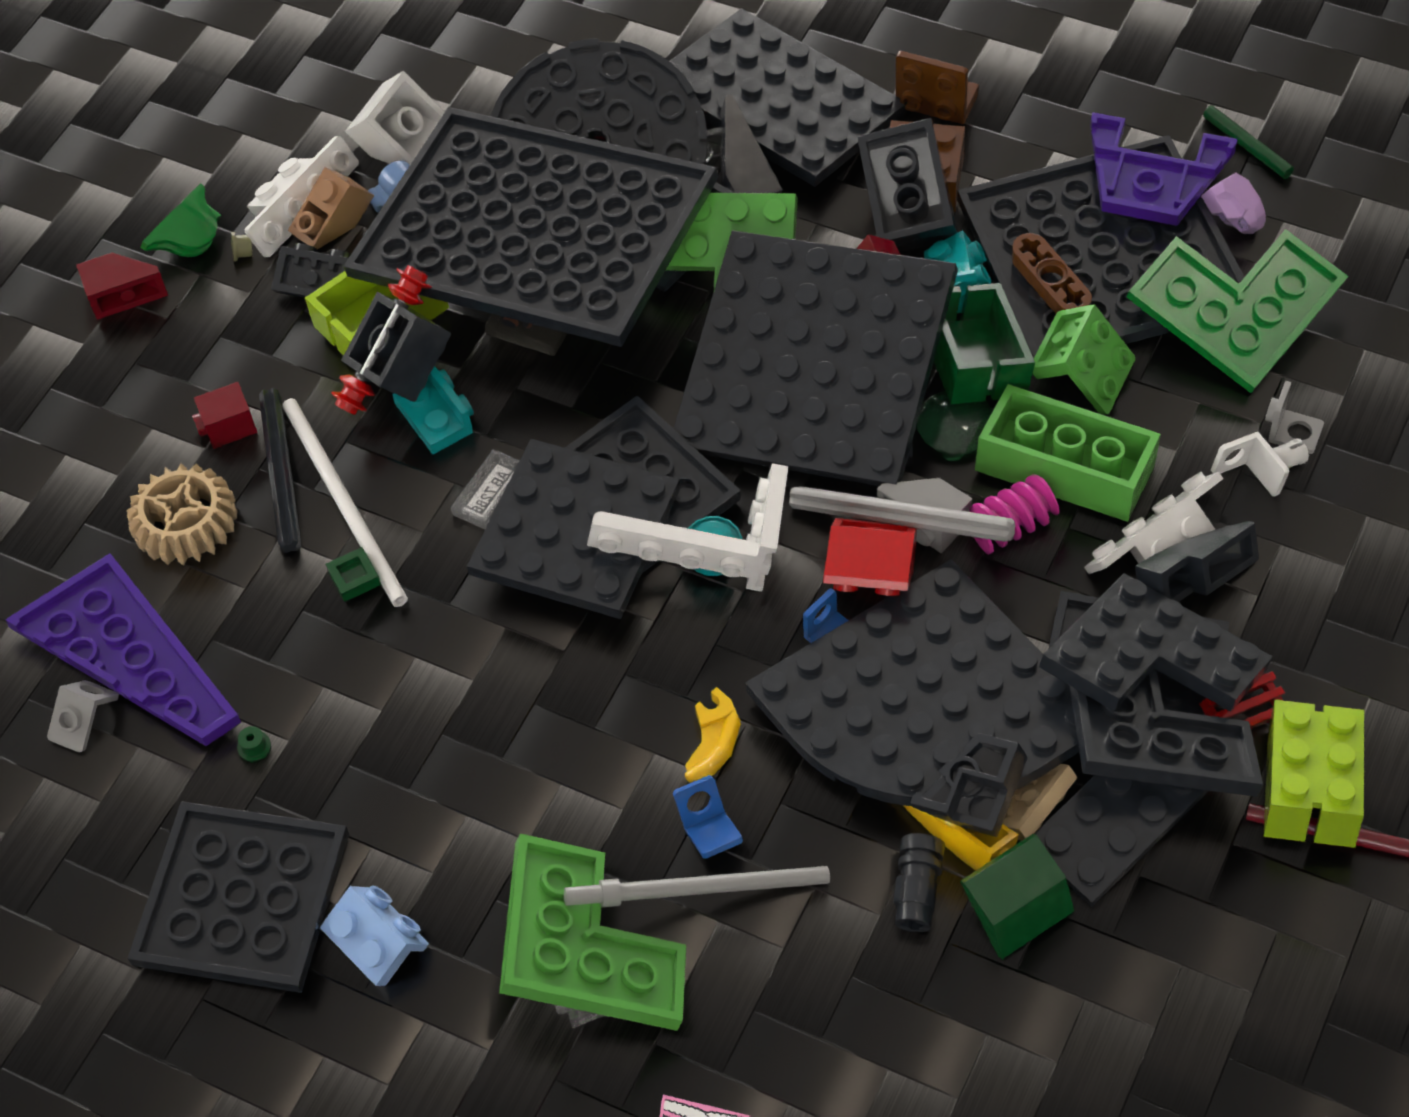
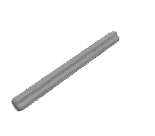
(903, 513)

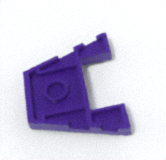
(1150, 183)

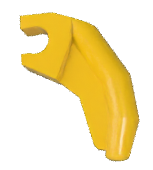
(719, 734)

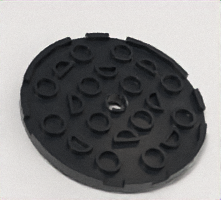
(612, 94)

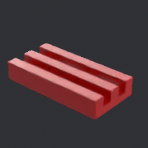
(1271, 694)

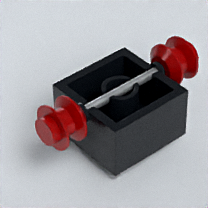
(392, 345)

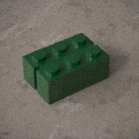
(982, 348)

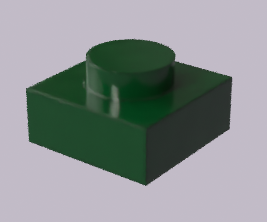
(353, 574)

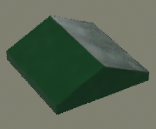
(1019, 895)

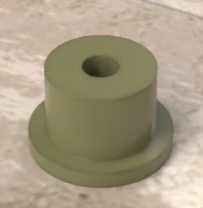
(240, 246)

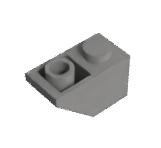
(931, 493)

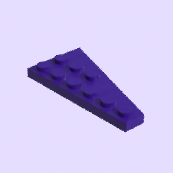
(120, 640)

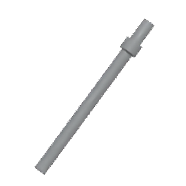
(612, 892)

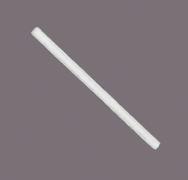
(344, 502)

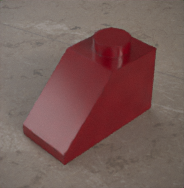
(119, 283)

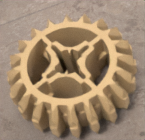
(188, 524)

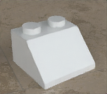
(395, 121)

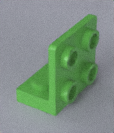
(1089, 352)

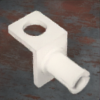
(1267, 463)

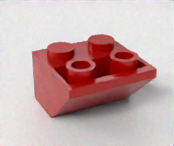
(870, 556)

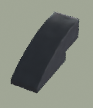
(1201, 562)

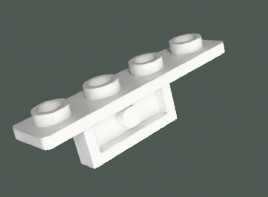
(282, 198)
(1172, 523)

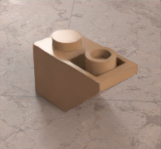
(330, 209)

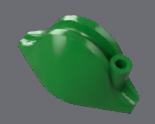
(187, 228)

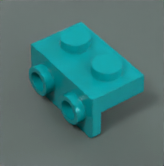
(964, 253)

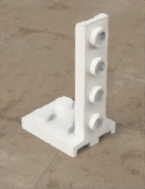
(701, 549)

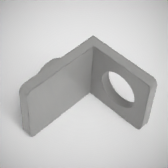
(1283, 419)
(75, 713)

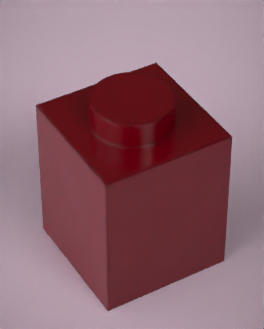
(224, 415)

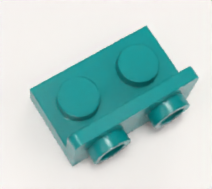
(438, 412)

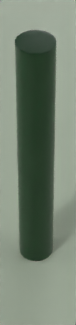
(1248, 142)

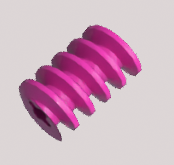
(1021, 504)

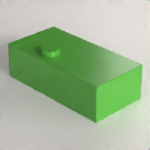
(1075, 450)

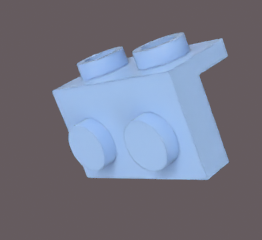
(372, 932)

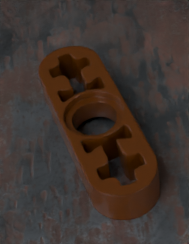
(1048, 262)

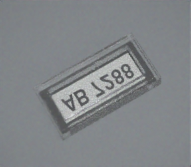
(485, 489)

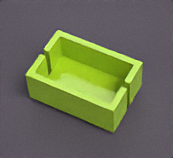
(343, 302)
(1315, 764)

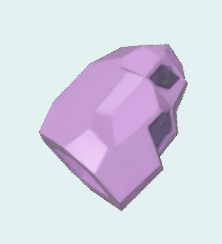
(1236, 204)

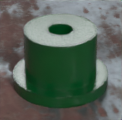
(253, 744)

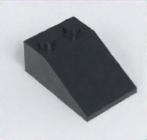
(907, 185)

